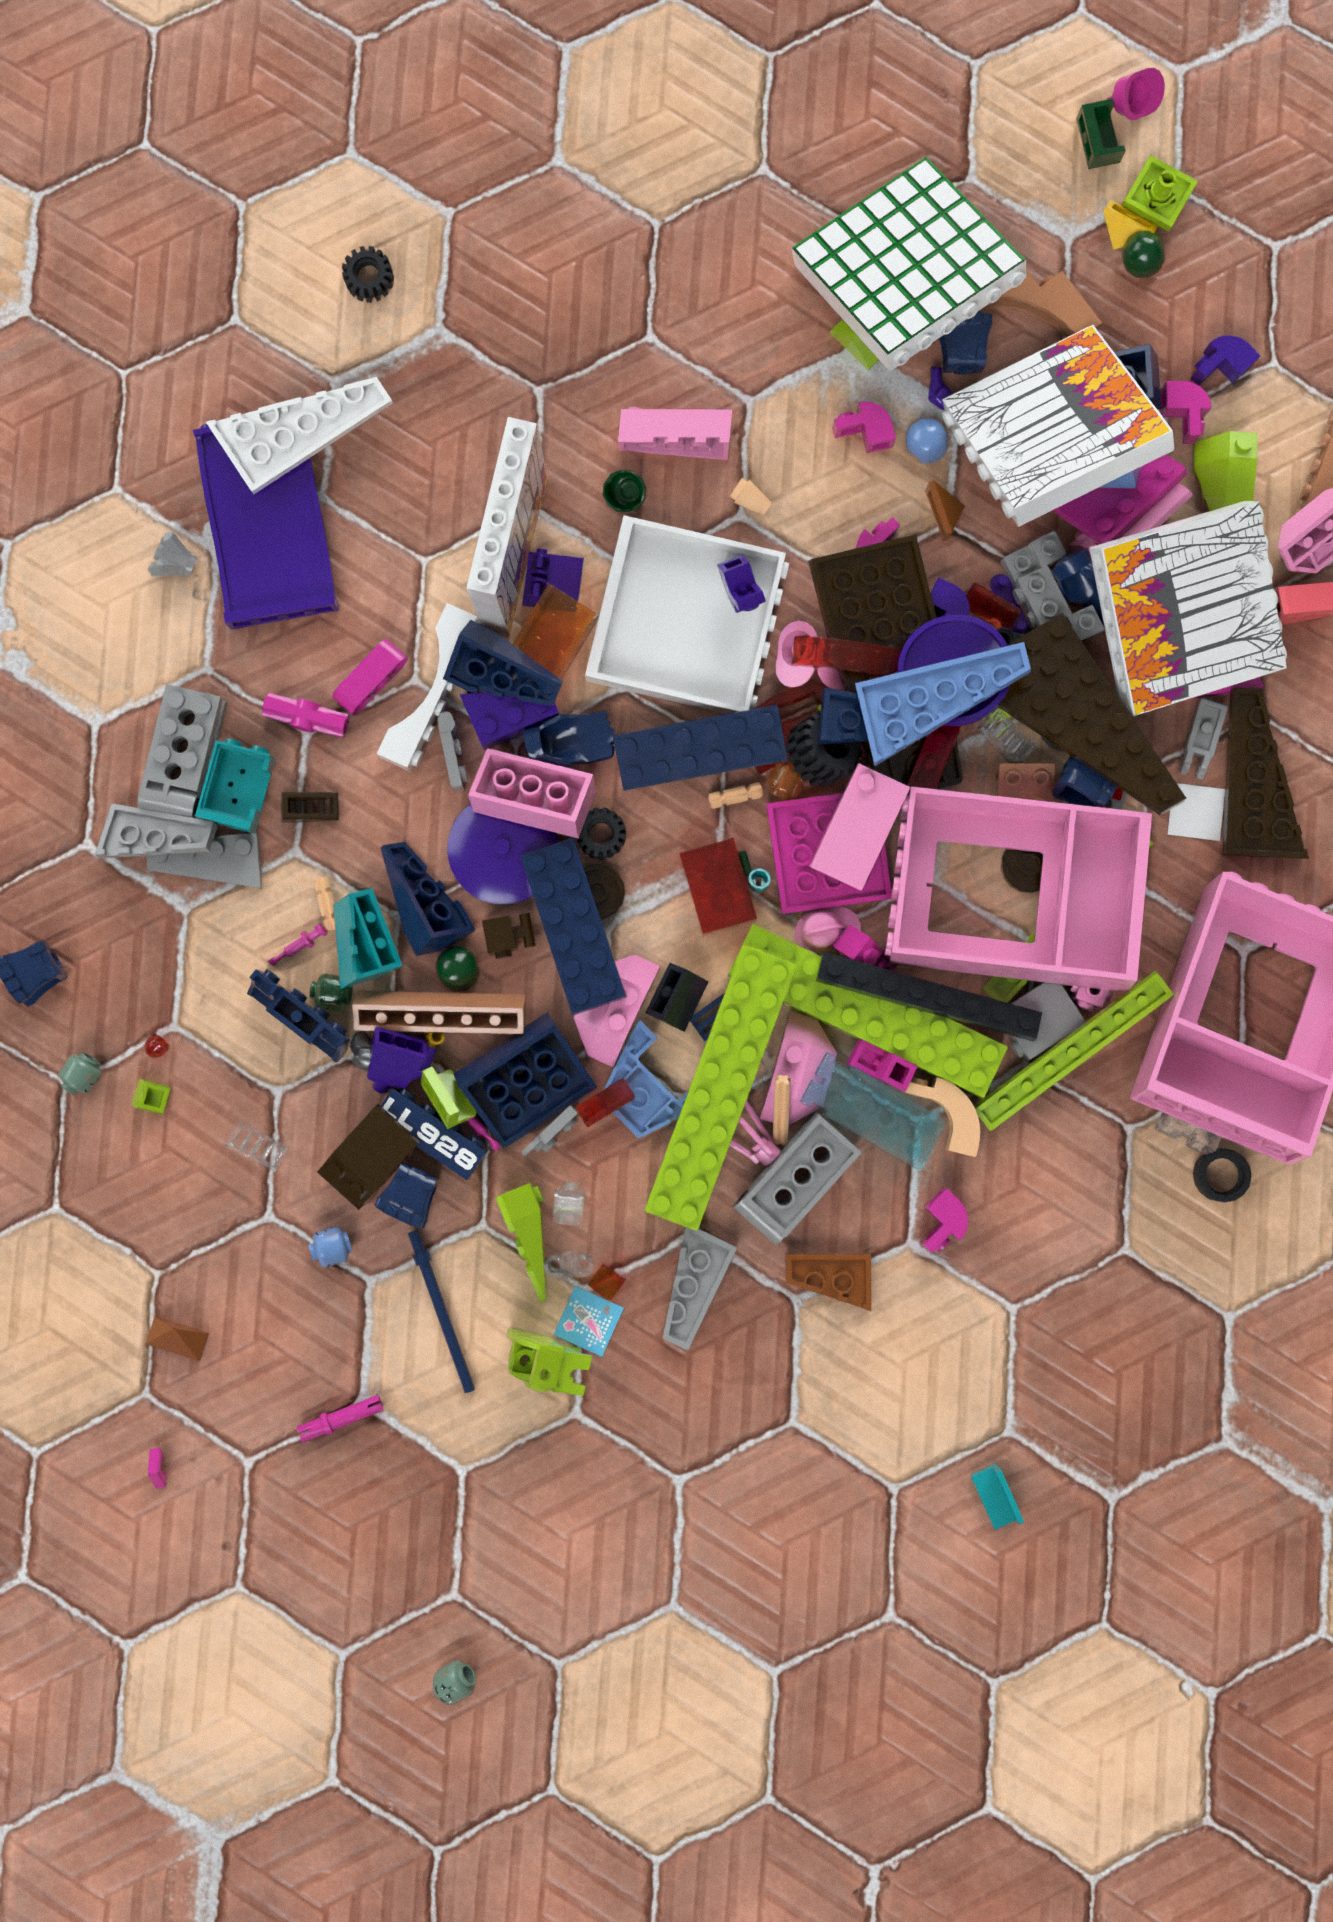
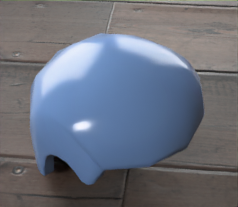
(927, 440)

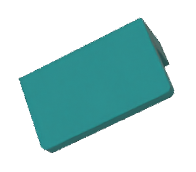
(996, 1496)

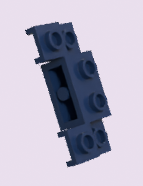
(297, 1015)

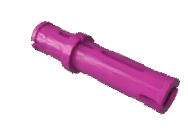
(329, 1422)

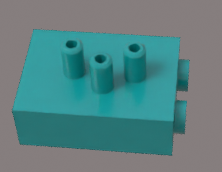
(235, 785)

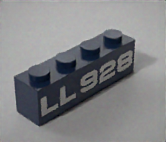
(443, 1144)

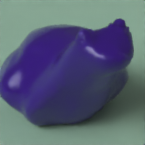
(938, 389)

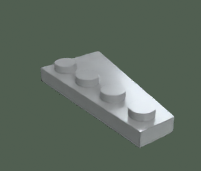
(148, 832)
(230, 861)
(697, 1278)

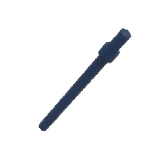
(422, 1258)

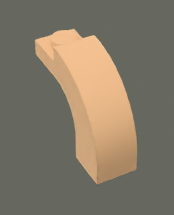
(962, 1116)

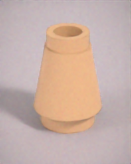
(750, 497)

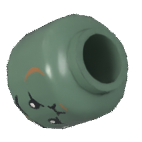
(80, 1073)
(454, 1682)

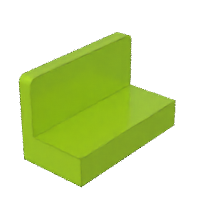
(447, 1097)

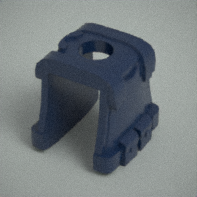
(966, 345)
(1082, 785)
(31, 972)
(408, 1196)

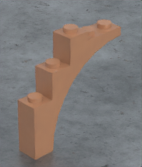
(1051, 301)

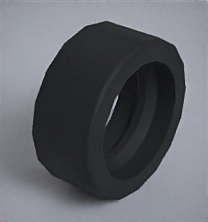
(1243, 1181)

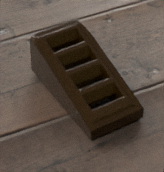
(298, 817)

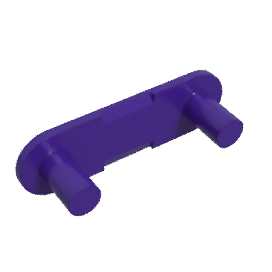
(1002, 587)

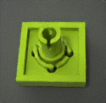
(1164, 184)

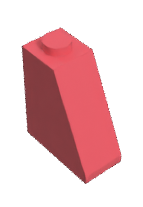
(1304, 602)

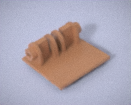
(1026, 780)

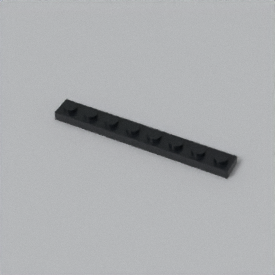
(929, 996)

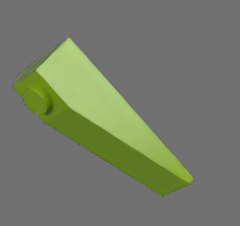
(1226, 468)
(524, 1216)

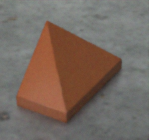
(944, 507)
(177, 1338)

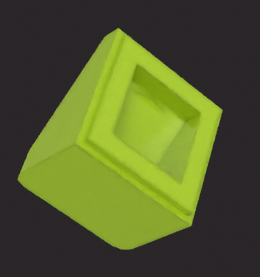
(150, 1096)

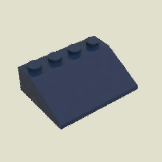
(524, 1080)

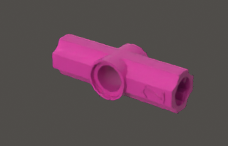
(305, 715)

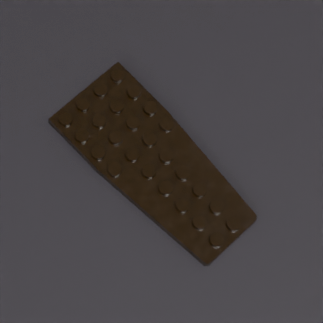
(879, 599)

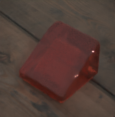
(607, 1281)

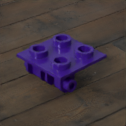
(552, 569)

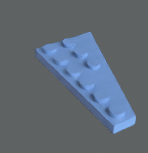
(920, 700)

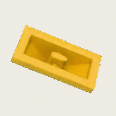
(1124, 223)

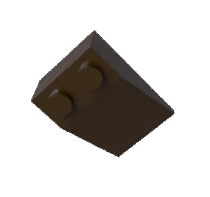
(368, 1157)

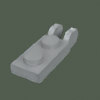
(1203, 735)
(452, 750)

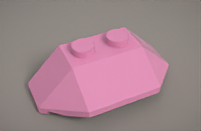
(1308, 536)
(608, 1026)
(798, 1057)

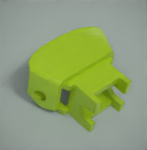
(546, 1355)

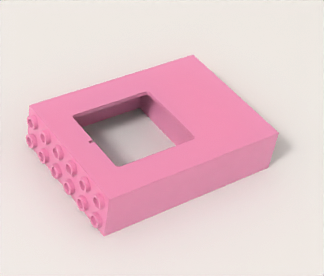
(1086, 895)
(1224, 1083)

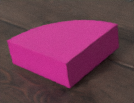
(154, 1468)

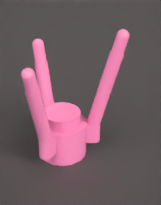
(764, 1147)

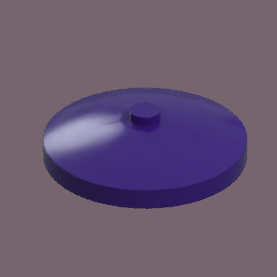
(950, 639)
(487, 855)

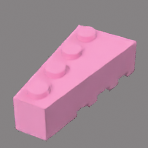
(676, 432)

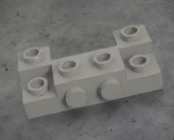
(1038, 590)

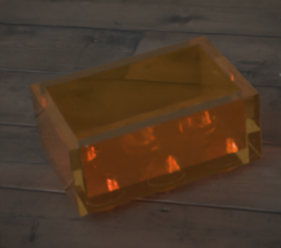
(556, 630)

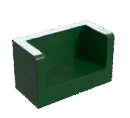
(1098, 134)

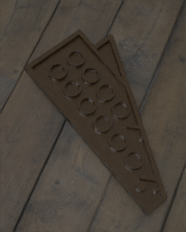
(1082, 715)

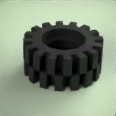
(363, 259)
(613, 845)

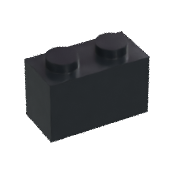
(677, 997)

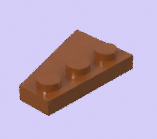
(833, 1275)

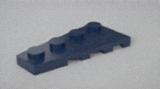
(841, 718)

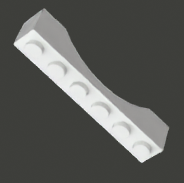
(405, 740)

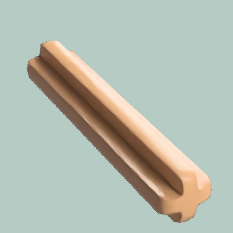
(781, 1110)

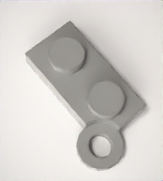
(547, 1139)

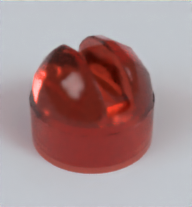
(156, 1046)

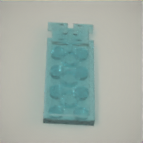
(874, 1112)

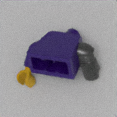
(393, 1057)

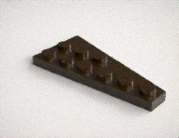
(1257, 794)

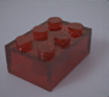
(718, 887)

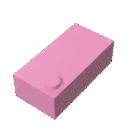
(532, 793)
(859, 826)

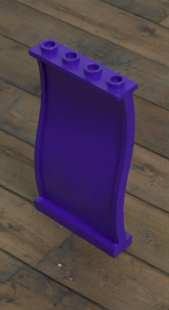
(266, 542)

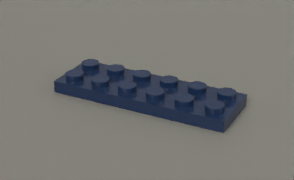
(700, 747)
(573, 926)

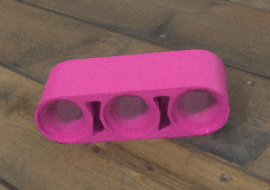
(369, 677)

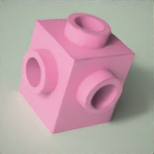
(1088, 1001)

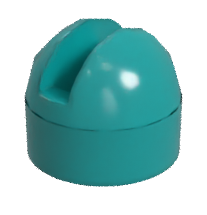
(765, 881)

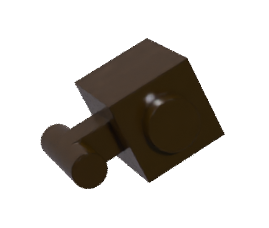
(502, 936)

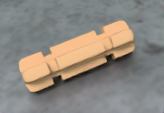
(735, 795)
(326, 902)

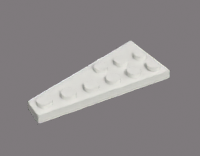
(290, 432)

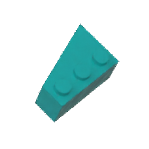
(363, 940)

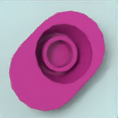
(1138, 93)

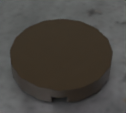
(1022, 869)
(606, 889)

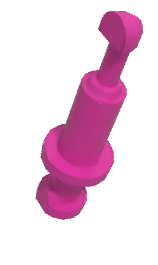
(299, 944)
(482, 1131)

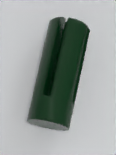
(745, 862)

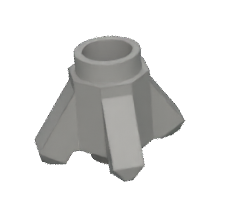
(172, 558)

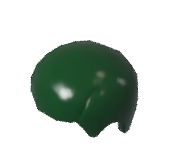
(1143, 254)
(624, 491)
(457, 968)

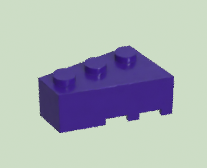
(503, 717)

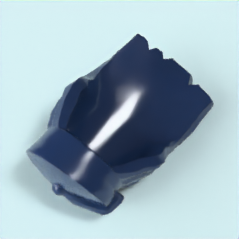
(1078, 580)
(571, 739)

